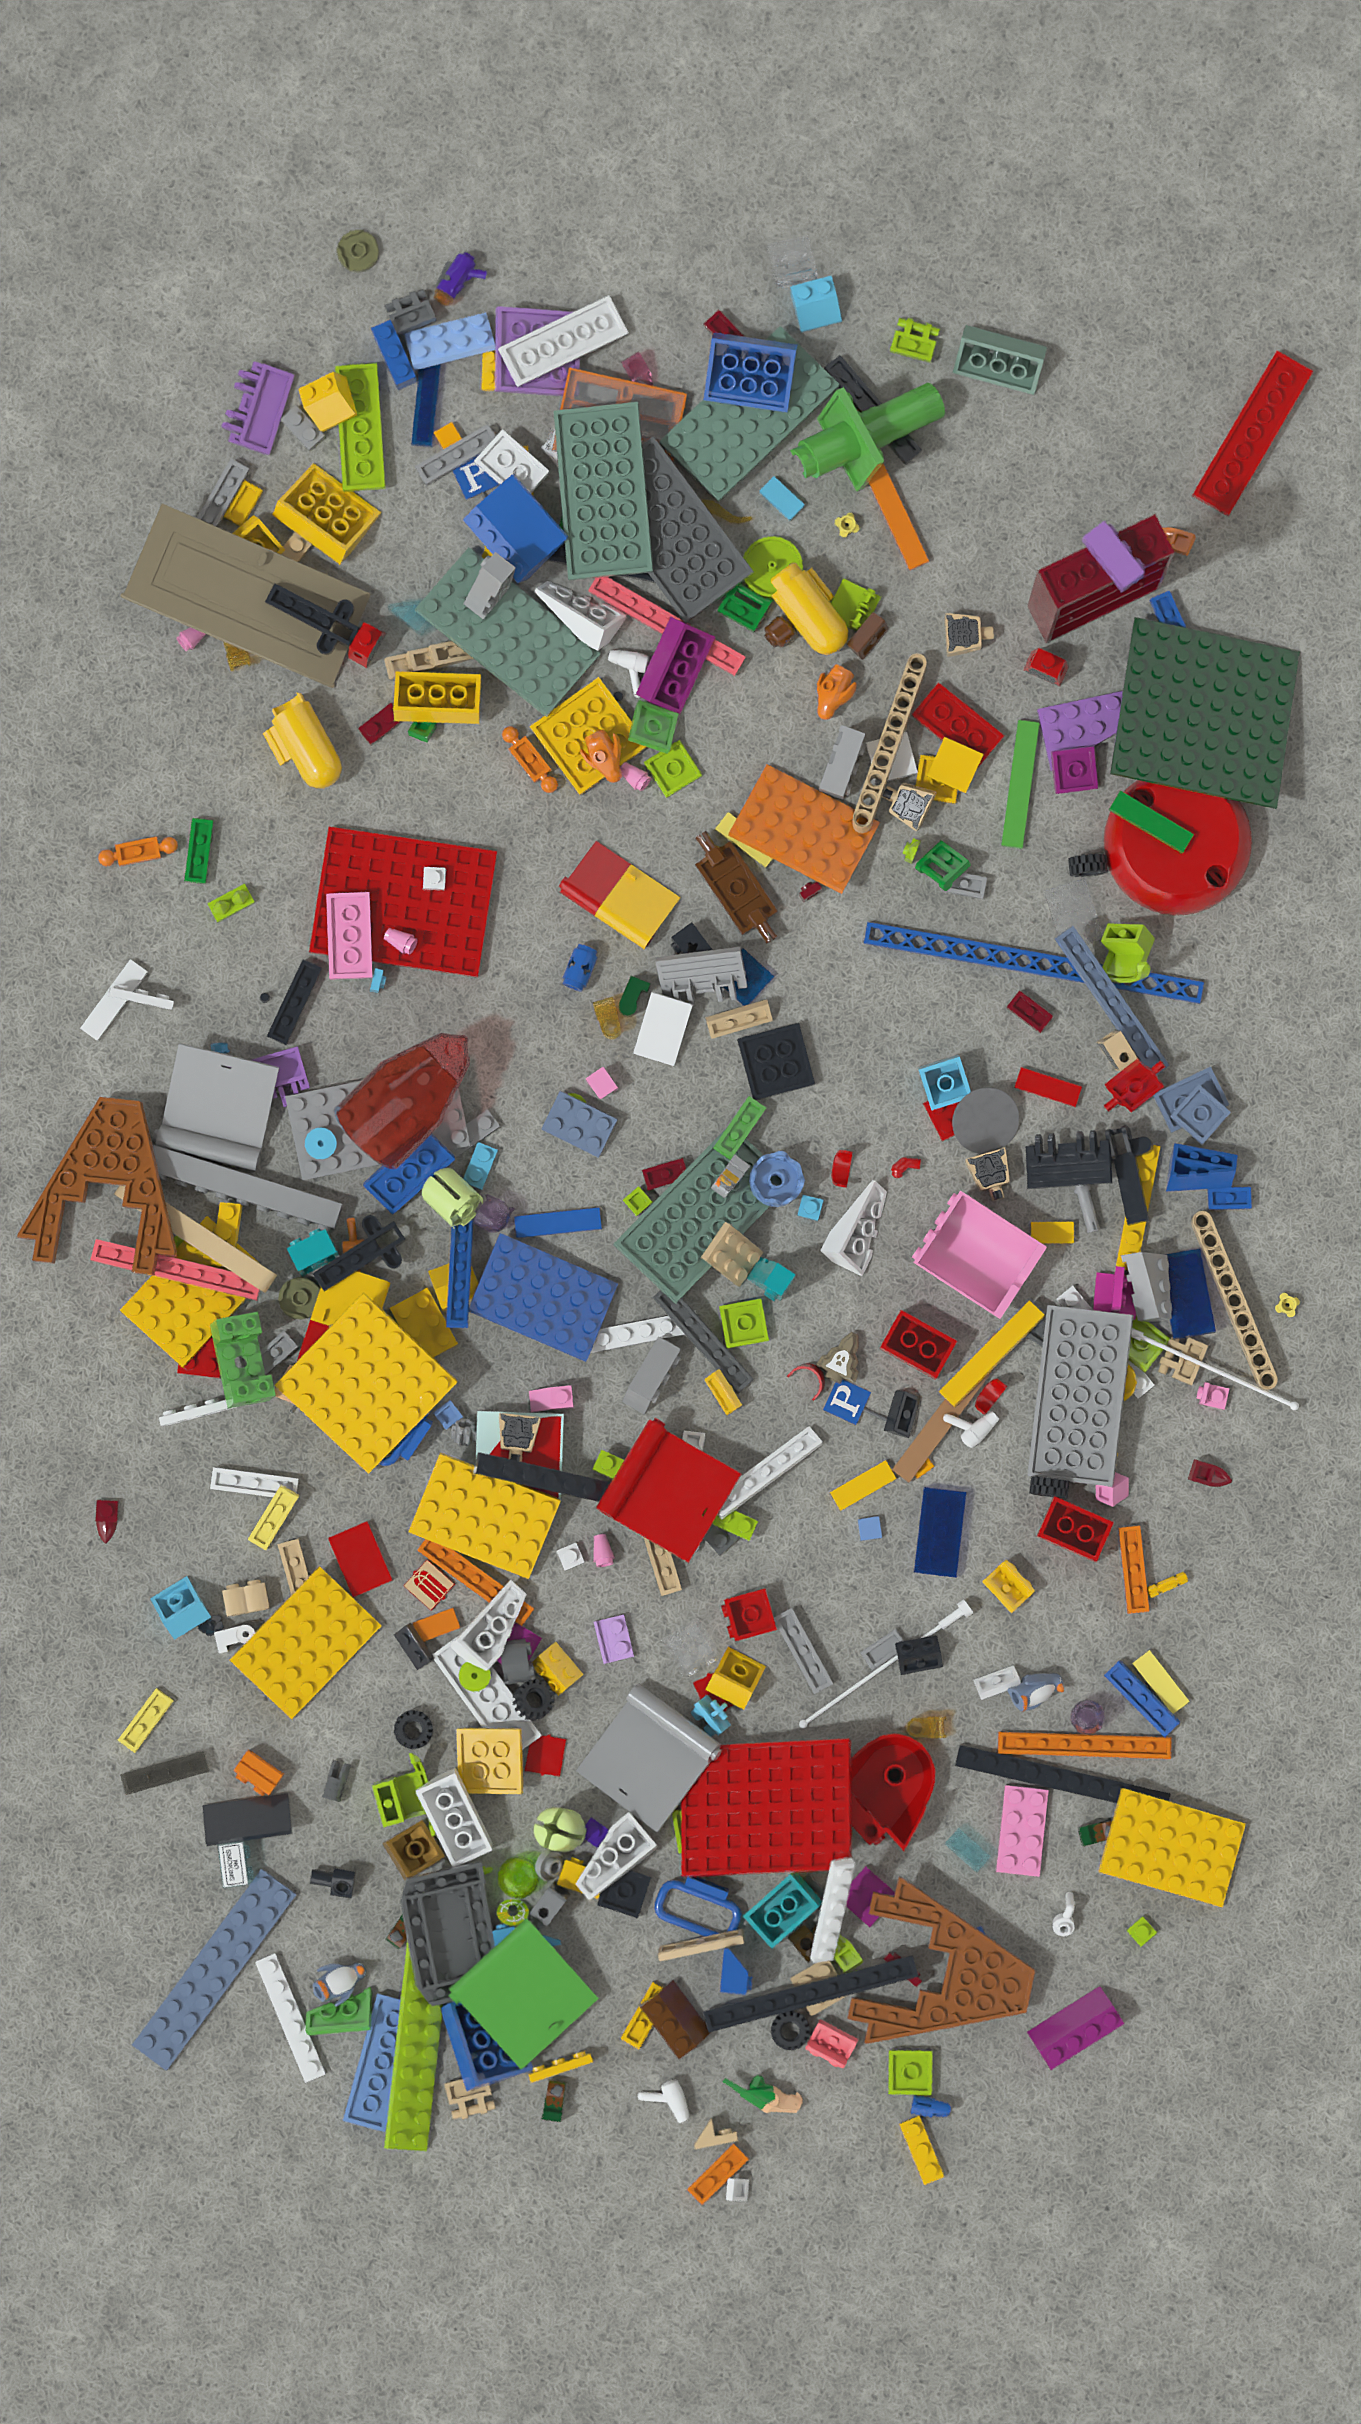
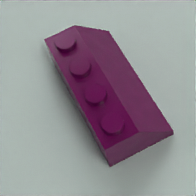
(675, 665)
(1075, 2027)

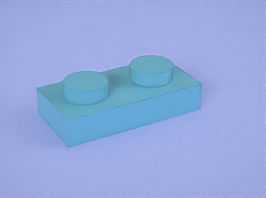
(480, 1165)

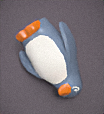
(1035, 1690)
(338, 1981)

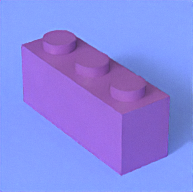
(1113, 555)

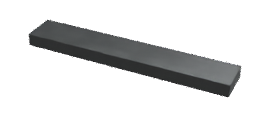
(705, 1341)

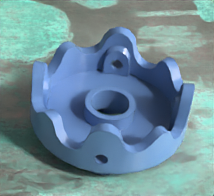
(782, 1166)

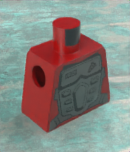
(365, 644)
(1046, 666)

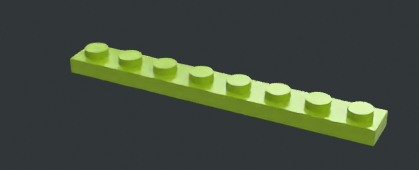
(734, 1522)

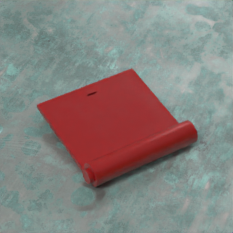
(667, 1489)

